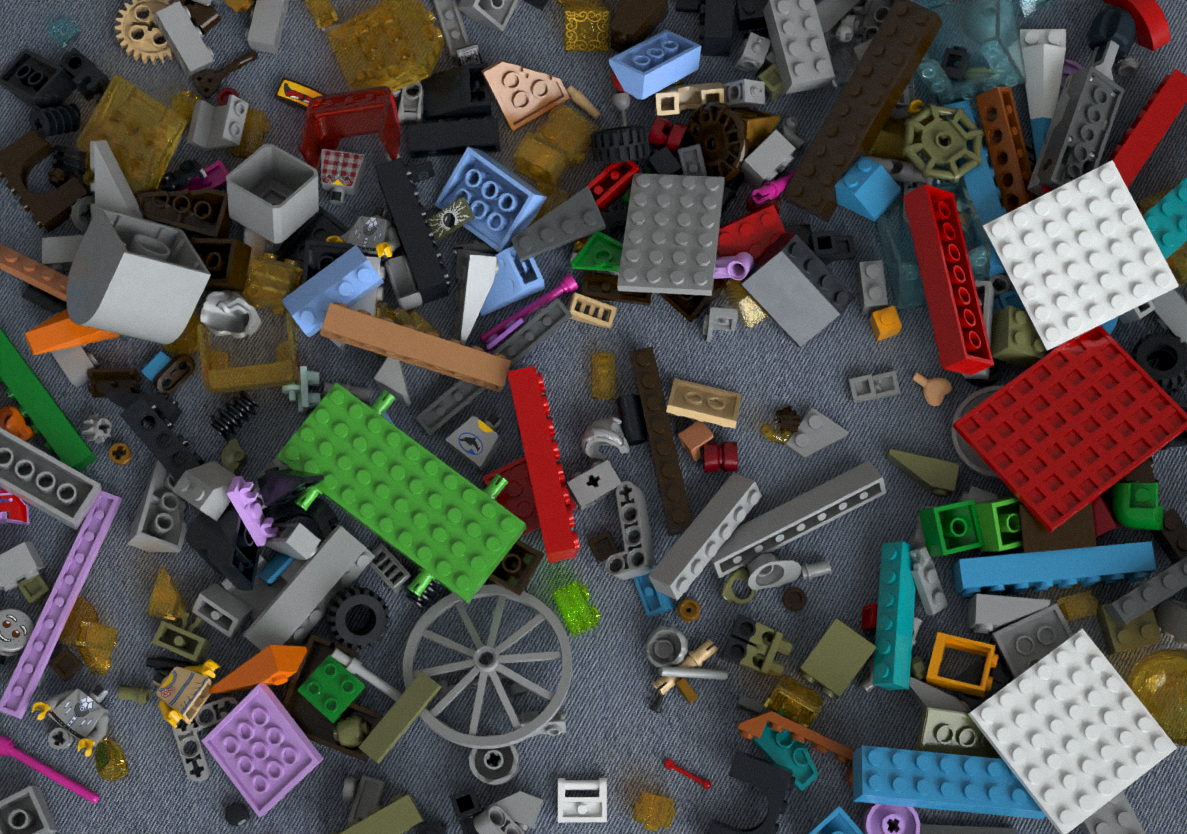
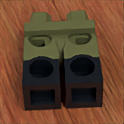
(763, 648)

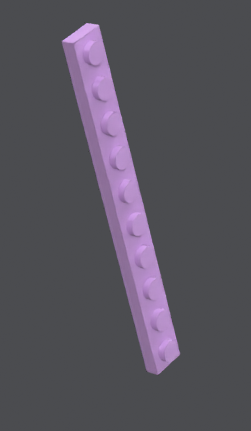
(59, 605)

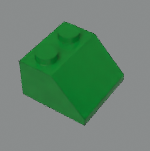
(951, 528)

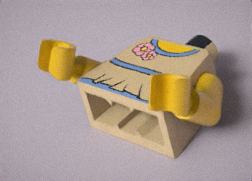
(184, 691)

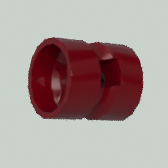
(675, 134)
(720, 457)

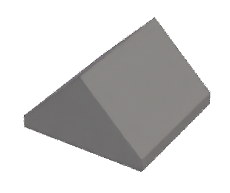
(392, 379)

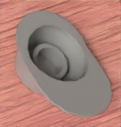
(769, 572)

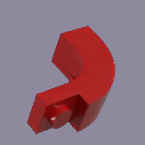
(1149, 19)

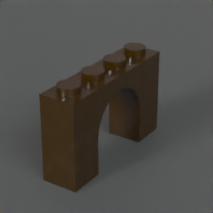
(15, 165)

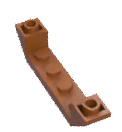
(755, 725)

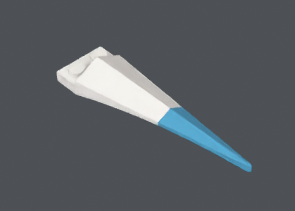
(1043, 63)

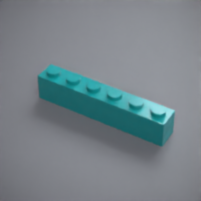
(894, 618)

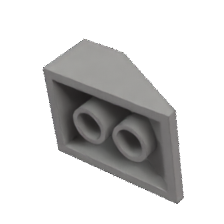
(996, 611)

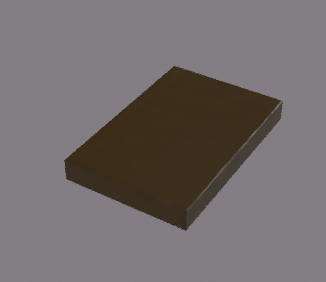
(1072, 534)

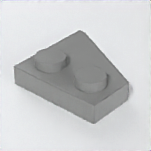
(815, 434)

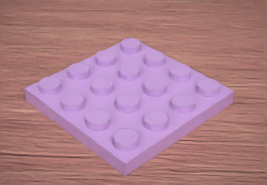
(262, 749)

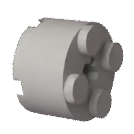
(492, 775)

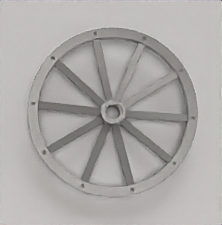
(490, 670)

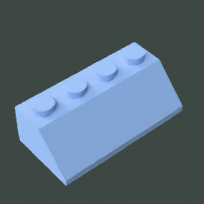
(655, 63)
(342, 281)

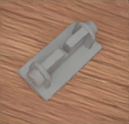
(554, 727)

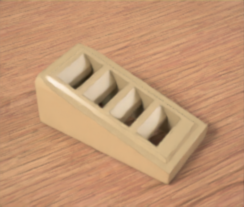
(587, 318)

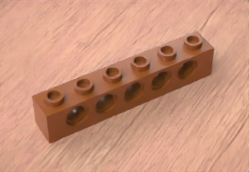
(1003, 140)

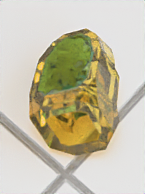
(110, 760)

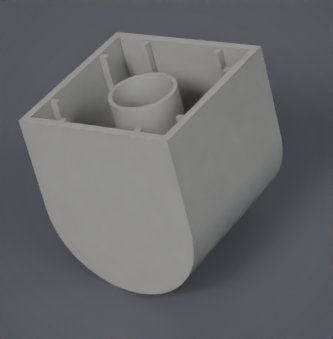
(135, 278)

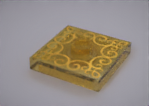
(587, 28)

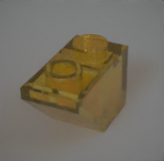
(96, 645)

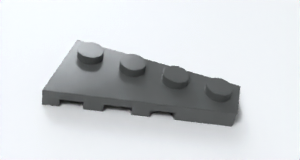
(562, 225)

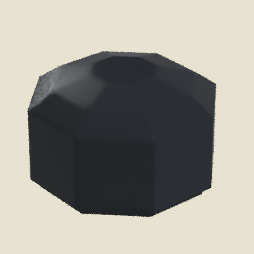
(237, 814)

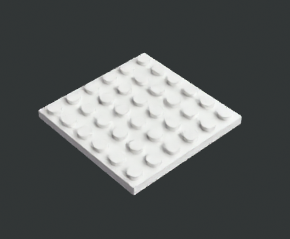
(1080, 255)
(1072, 732)

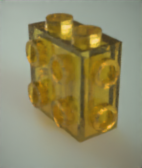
(570, 131)
(272, 282)

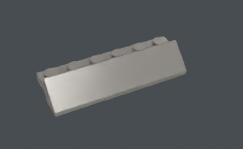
(308, 592)

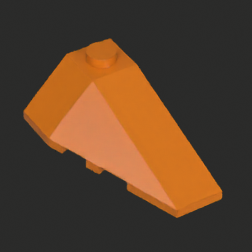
(62, 333)

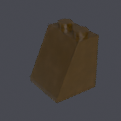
(635, 22)

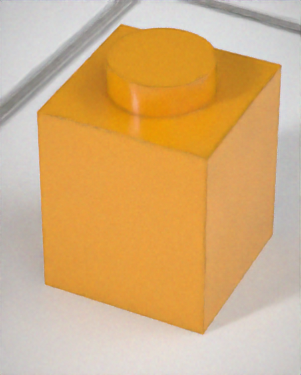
(885, 323)

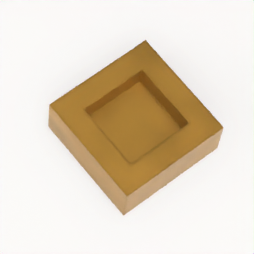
(686, 690)

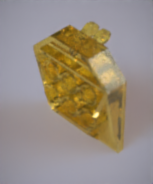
(419, 43)
(153, 121)

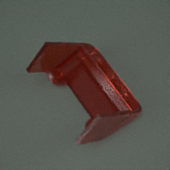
(350, 115)

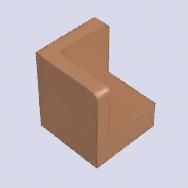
(695, 437)

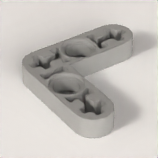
(192, 734)

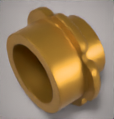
(682, 610)

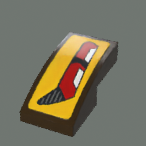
(295, 93)

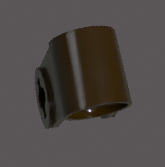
(201, 15)

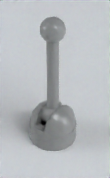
(621, 103)

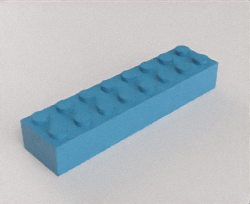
(1053, 568)
(939, 782)

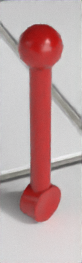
(669, 764)

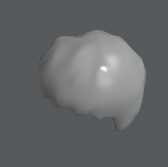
(666, 646)

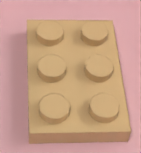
(704, 403)

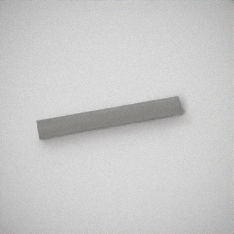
(693, 673)

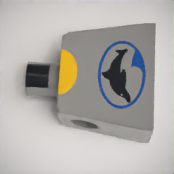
(476, 440)

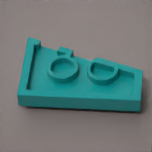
(788, 753)

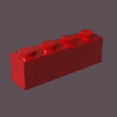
(612, 183)

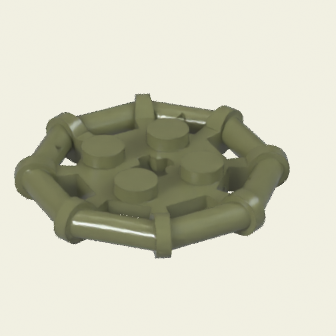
(939, 154)

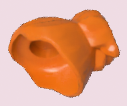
(13, 422)

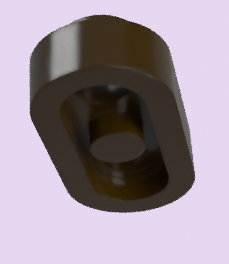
(175, 375)

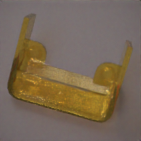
(222, 378)

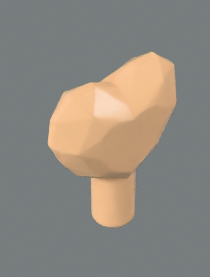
(933, 389)

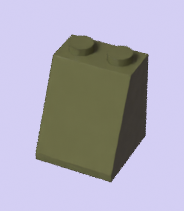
(836, 659)

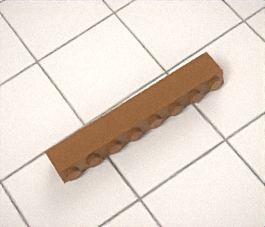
(415, 347)

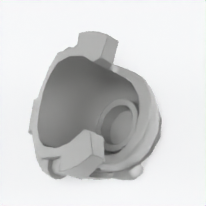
(605, 433)

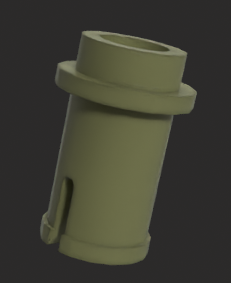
(137, 694)

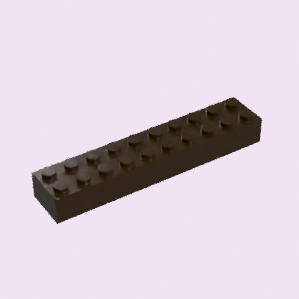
(863, 106)

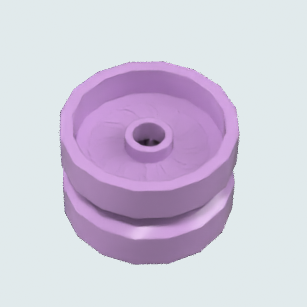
(903, 818)

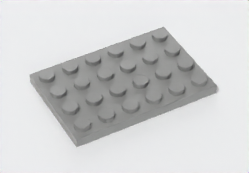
(671, 234)

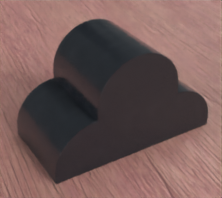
(226, 546)

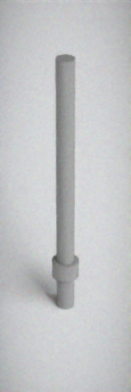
(354, 666)

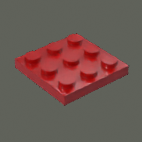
(518, 493)

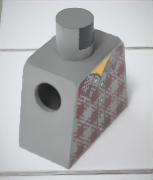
(341, 173)

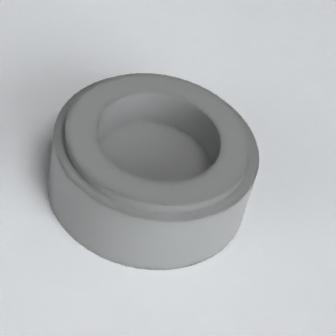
(349, 789)

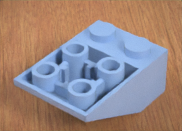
(513, 281)

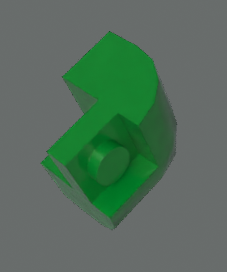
(1137, 505)

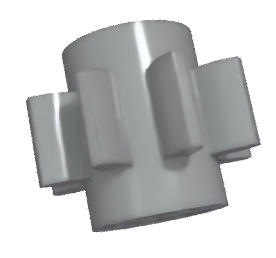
(96, 428)

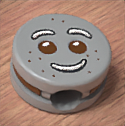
(14, 631)

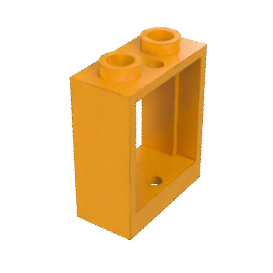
(958, 643)

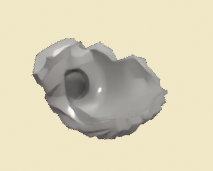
(229, 314)

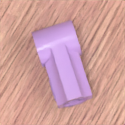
(728, 266)

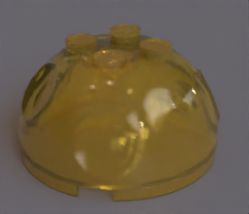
(1162, 688)

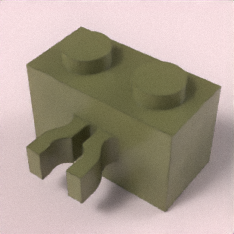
(183, 641)

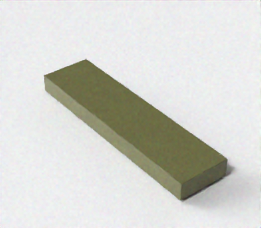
(400, 717)

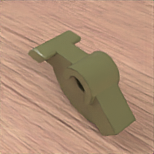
(233, 456)

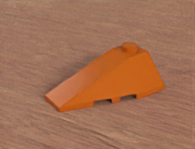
(267, 667)

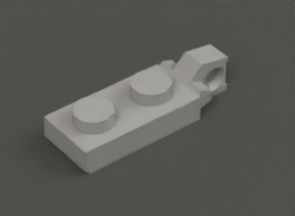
(927, 581)

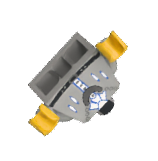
(372, 235)
(79, 715)

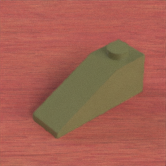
(930, 473)

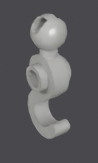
(851, 25)

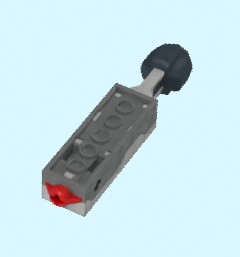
(1085, 107)

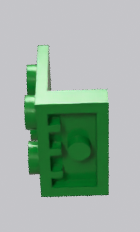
(331, 688)

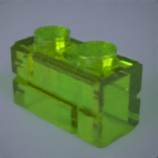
(576, 609)

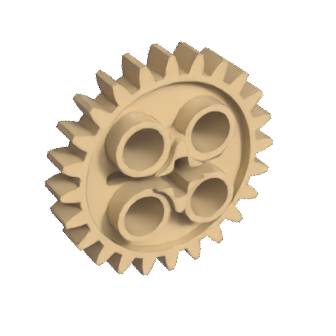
(145, 46)

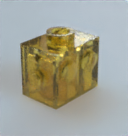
(654, 811)

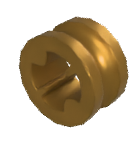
(125, 459)

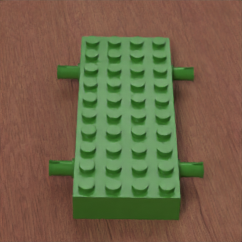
(403, 493)

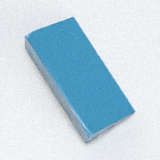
(275, 568)
(652, 600)

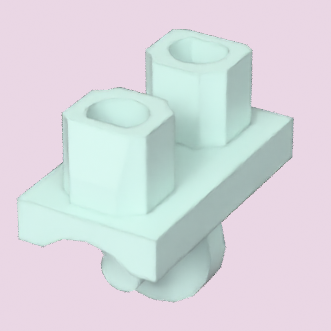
(305, 399)

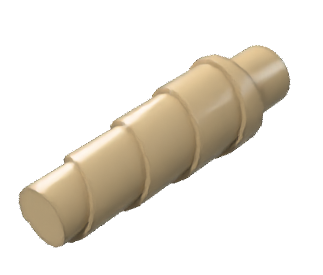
(583, 102)

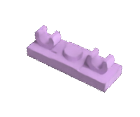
(250, 511)

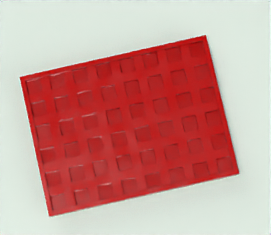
(1072, 426)

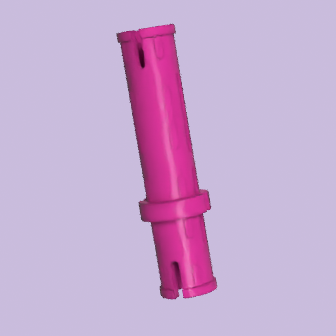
(772, 189)

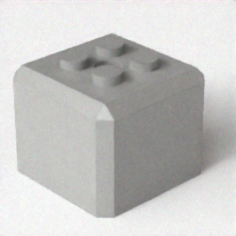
(272, 193)

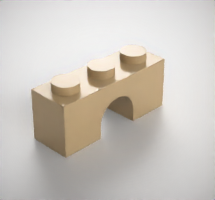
(680, 97)

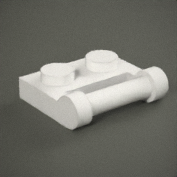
(582, 808)

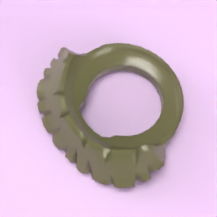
(727, 592)

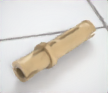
(693, 660)

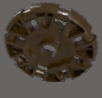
(723, 134)

